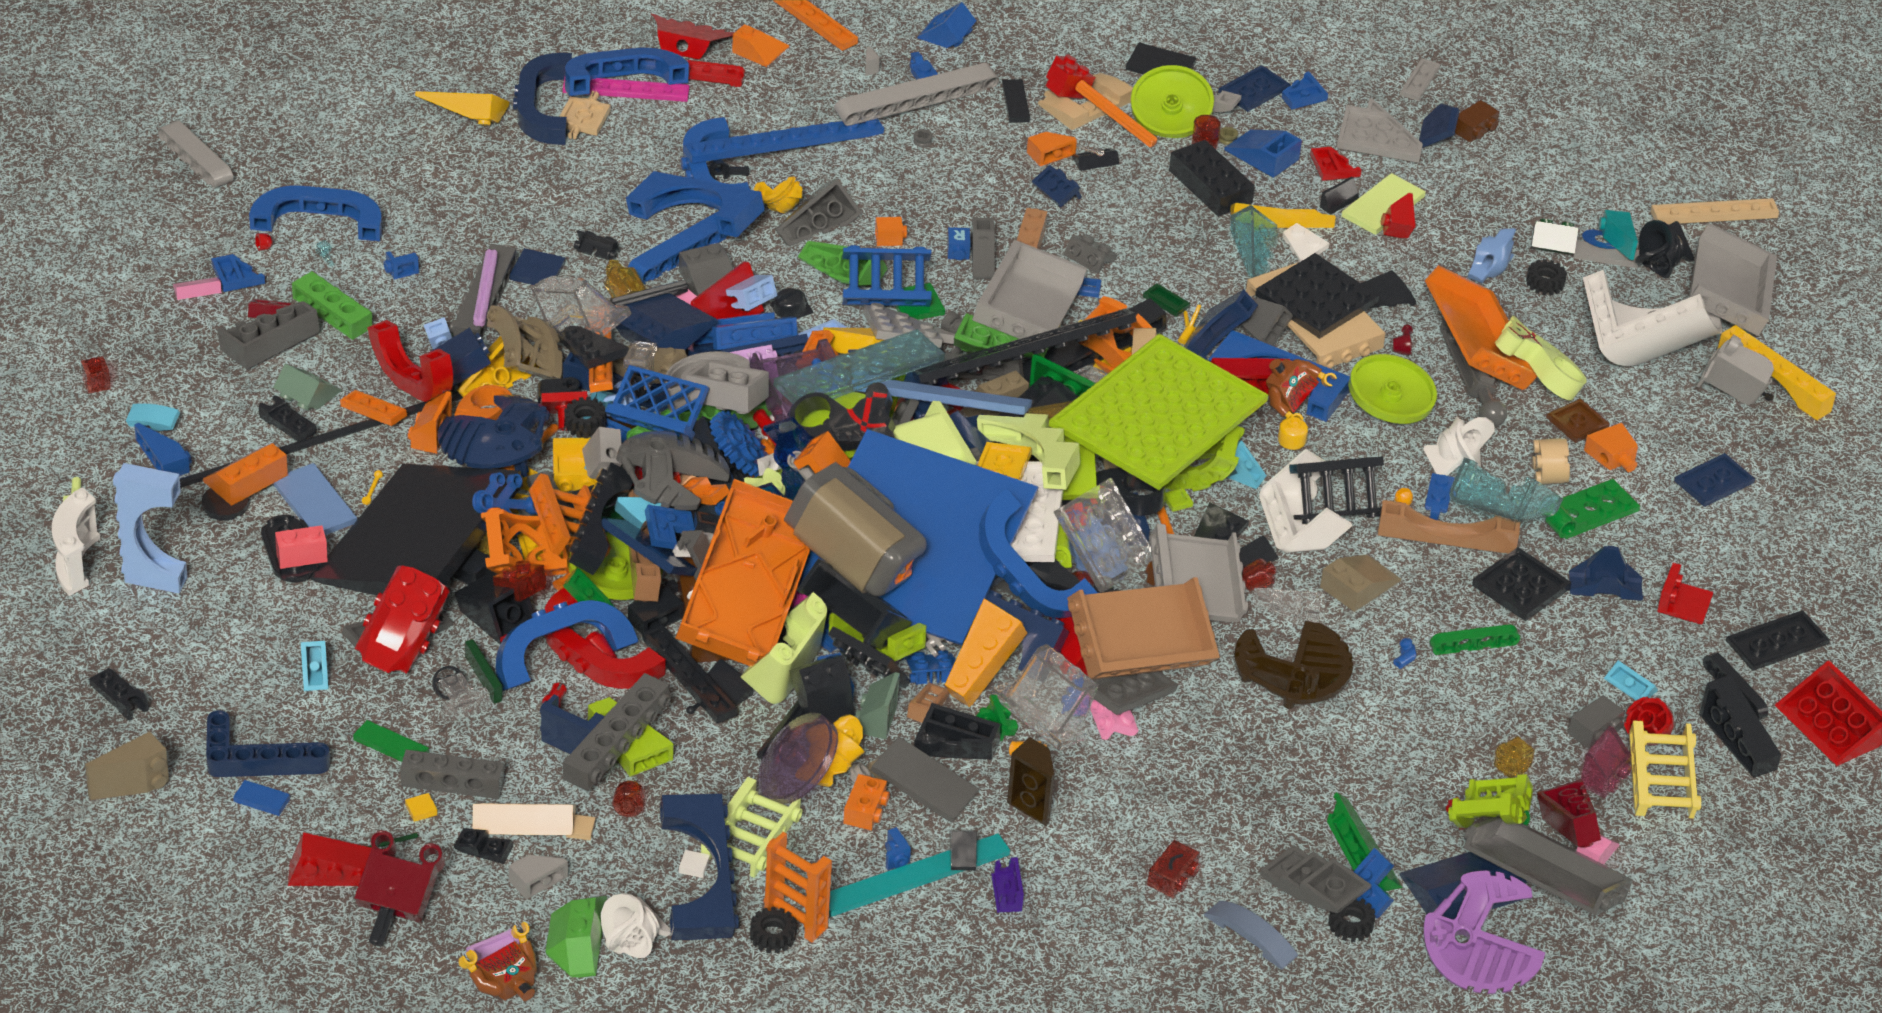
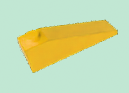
(479, 107)

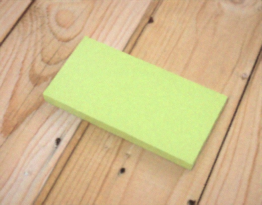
(1369, 207)

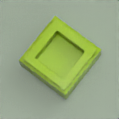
(1178, 499)

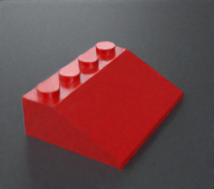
(1834, 714)

